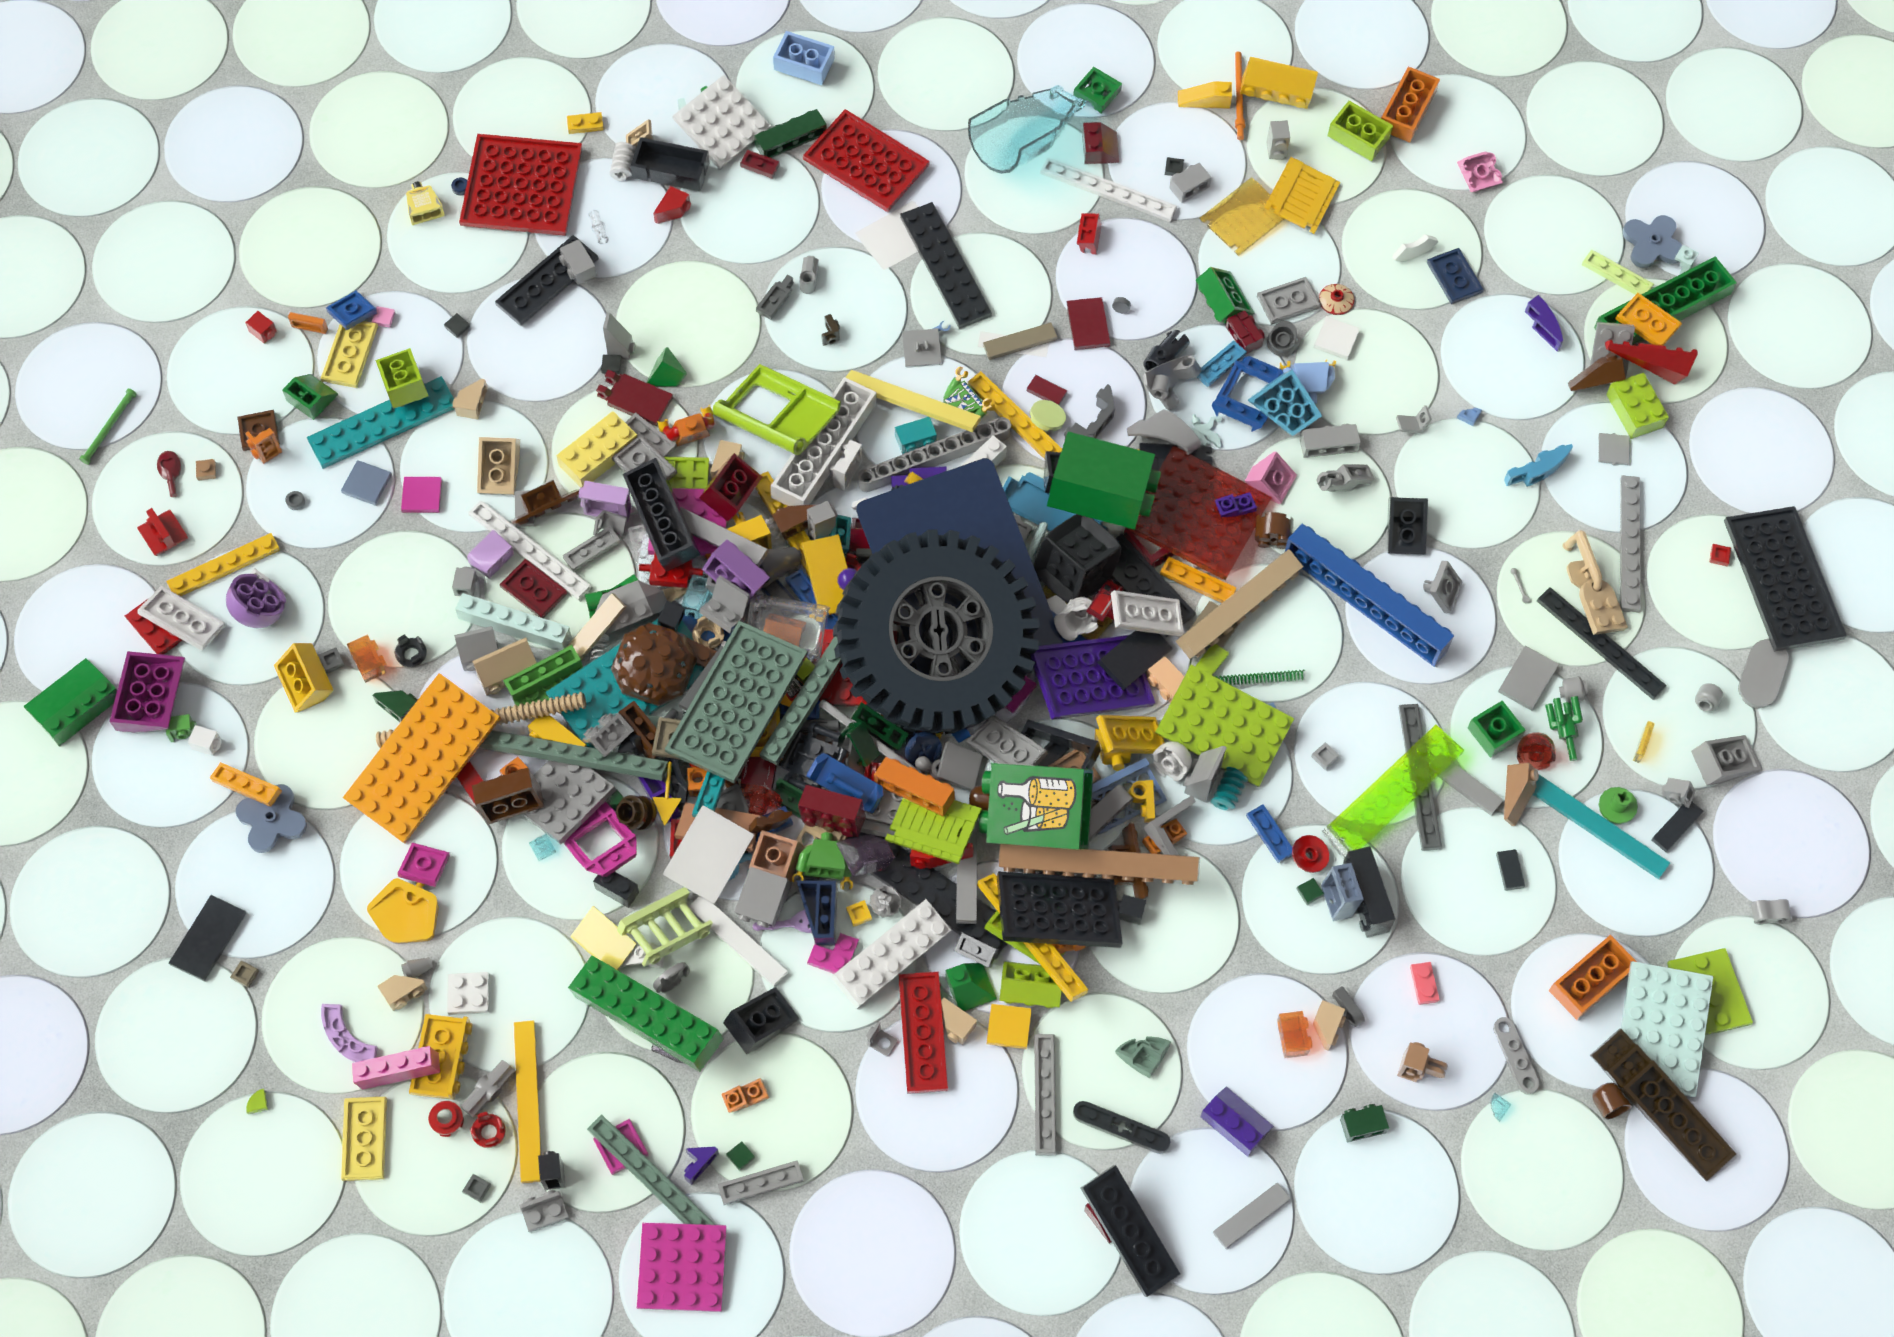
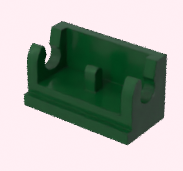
(862, 742)
(790, 796)

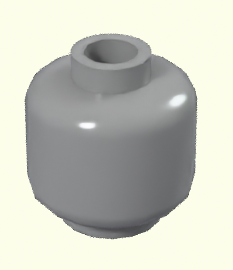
(1573, 687)
(1709, 697)

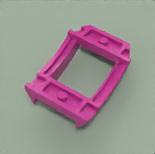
(612, 858)

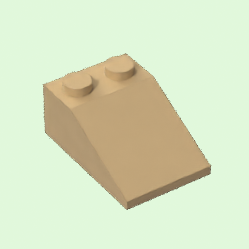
(498, 465)

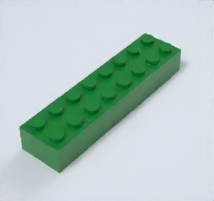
(1685, 293)
(646, 1013)

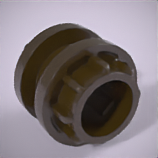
(636, 812)

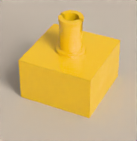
(752, 529)

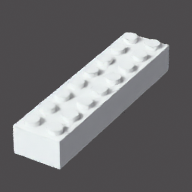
(807, 472)

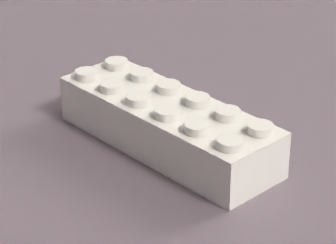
(891, 953)

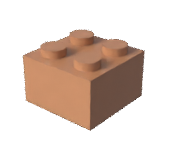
(776, 855)

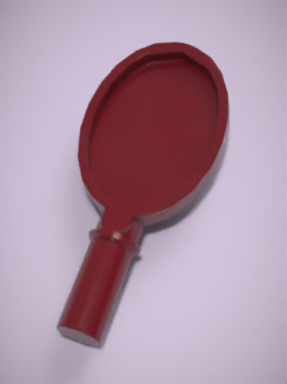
(169, 469)

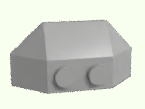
(641, 602)

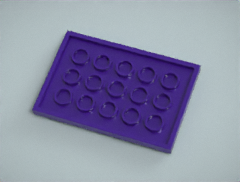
(1079, 686)

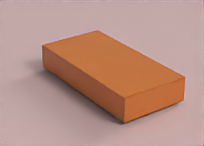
(307, 323)

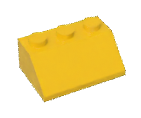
(303, 676)

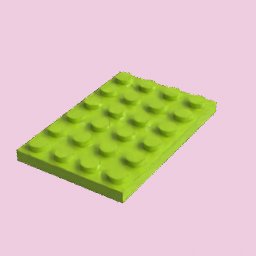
(1215, 714)

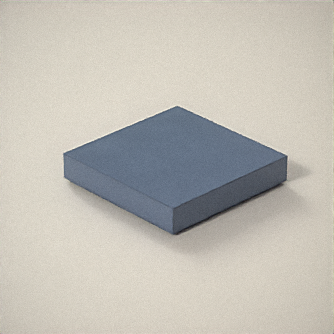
(366, 482)

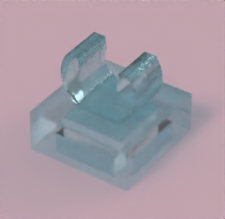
(542, 847)

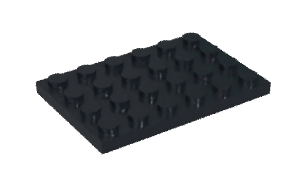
(1058, 909)

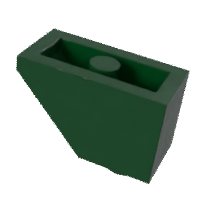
(395, 703)

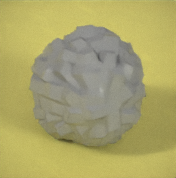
(885, 901)

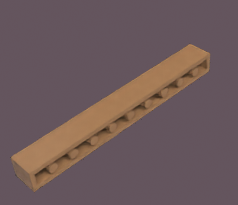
(1101, 862)

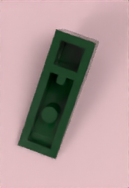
(879, 727)

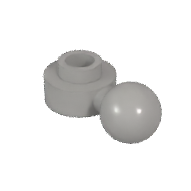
(923, 764)

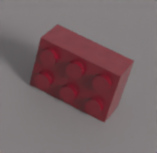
(730, 487)
(832, 811)

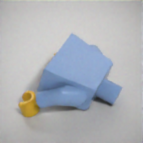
(1314, 376)

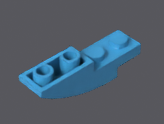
(1544, 466)

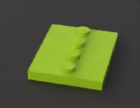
(1727, 1003)

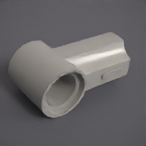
(808, 274)

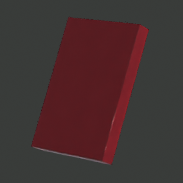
(1088, 323)
(533, 589)

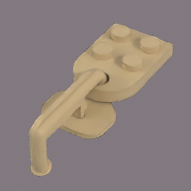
(1595, 594)

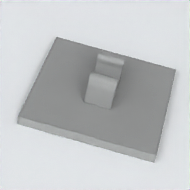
(921, 347)

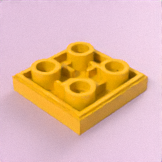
(1008, 1026)

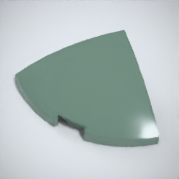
(1144, 1054)

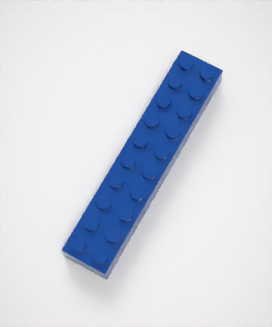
(1370, 595)

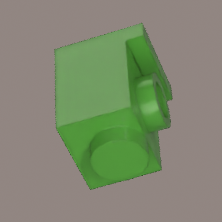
(180, 727)

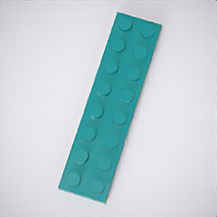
(379, 424)

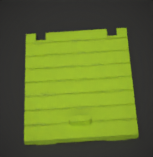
(932, 833)

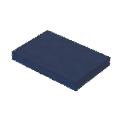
(1455, 276)

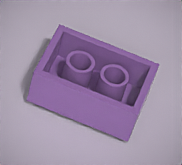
(737, 568)

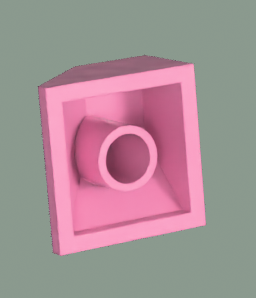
(1272, 477)

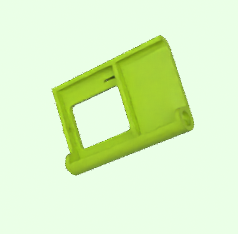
(797, 422)

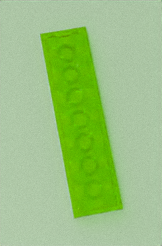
(1396, 788)

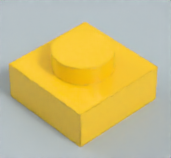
(859, 913)

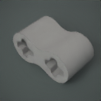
(1771, 911)

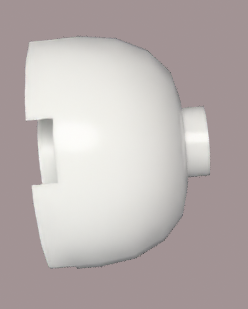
(1172, 760)

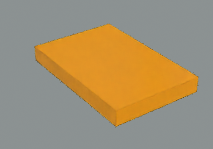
(1649, 320)

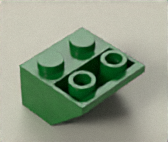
(309, 395)

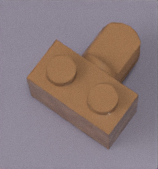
(1417, 1062)

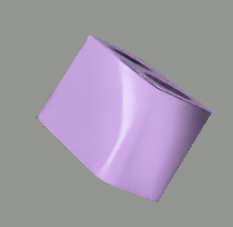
(490, 554)

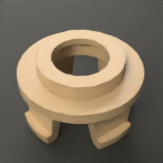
(707, 625)

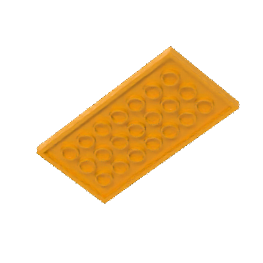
(421, 758)

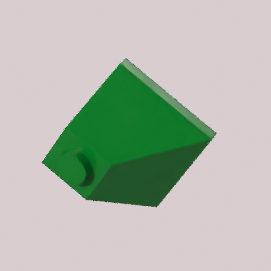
(969, 985)

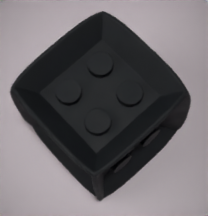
(1077, 558)

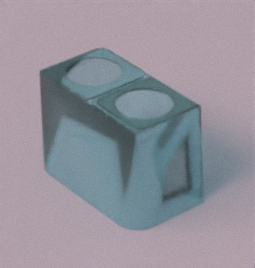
(693, 612)

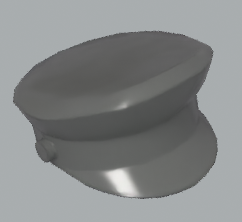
(1283, 339)

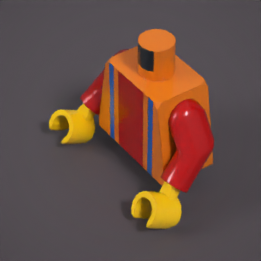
(689, 428)

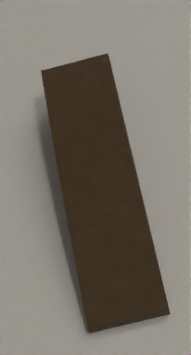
(1663, 1104)

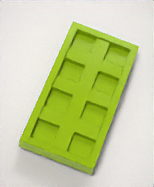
(691, 472)

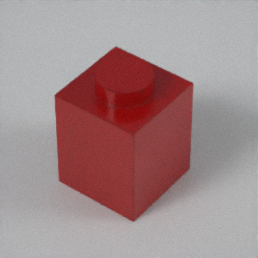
(261, 327)

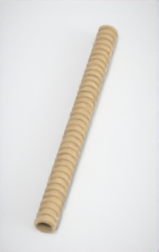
(522, 711)

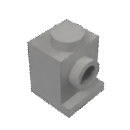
(1678, 791)

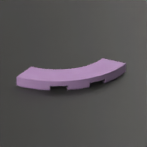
(341, 1038)

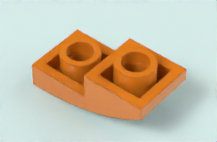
(1173, 830)
(745, 1096)

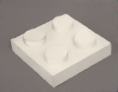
(467, 993)

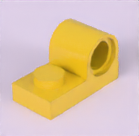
(1148, 808)

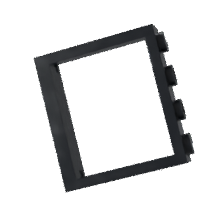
(1064, 738)

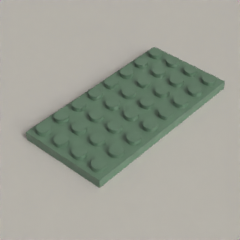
(736, 701)

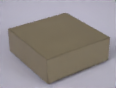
(244, 974)

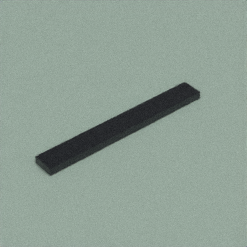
(1602, 644)

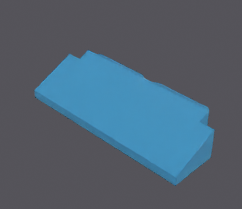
(1030, 501)

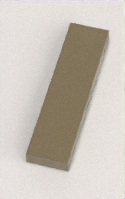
(1019, 341)

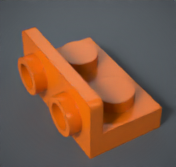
(264, 445)

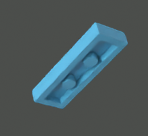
(1221, 363)

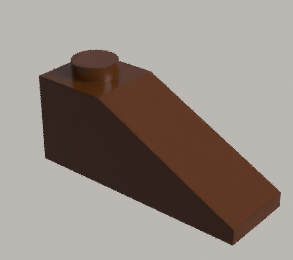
(1603, 371)
(792, 519)

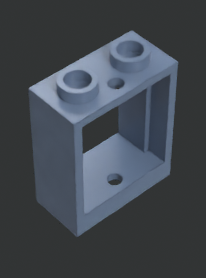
(1345, 898)

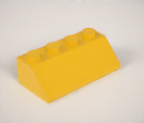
(1278, 82)

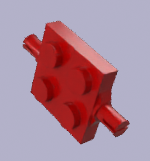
(674, 578)

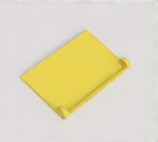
(601, 939)

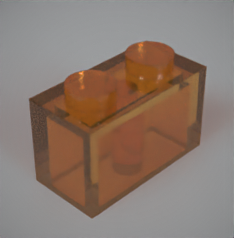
(366, 658)
(1293, 1034)

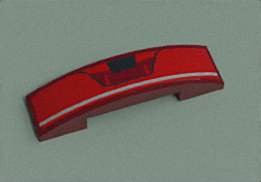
(1102, 602)

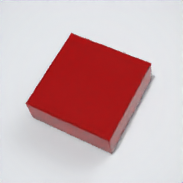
(1720, 555)

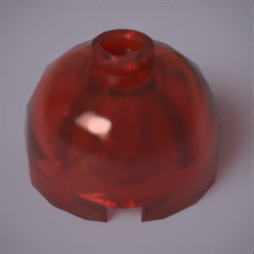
(1537, 750)

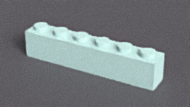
(513, 622)

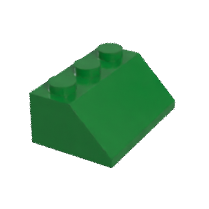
(1222, 294)

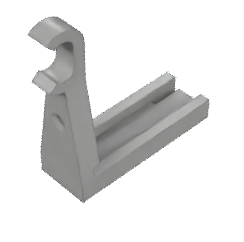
(1158, 834)

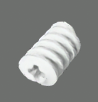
(621, 162)

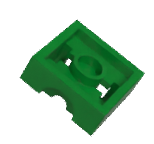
(1098, 83)

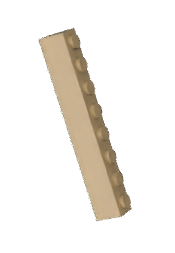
(1238, 604)

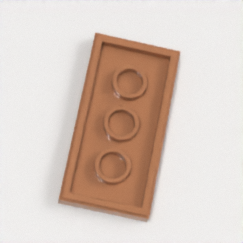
(739, 818)

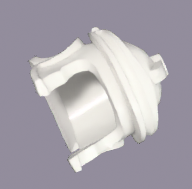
(1075, 619)

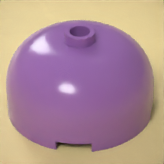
(251, 605)

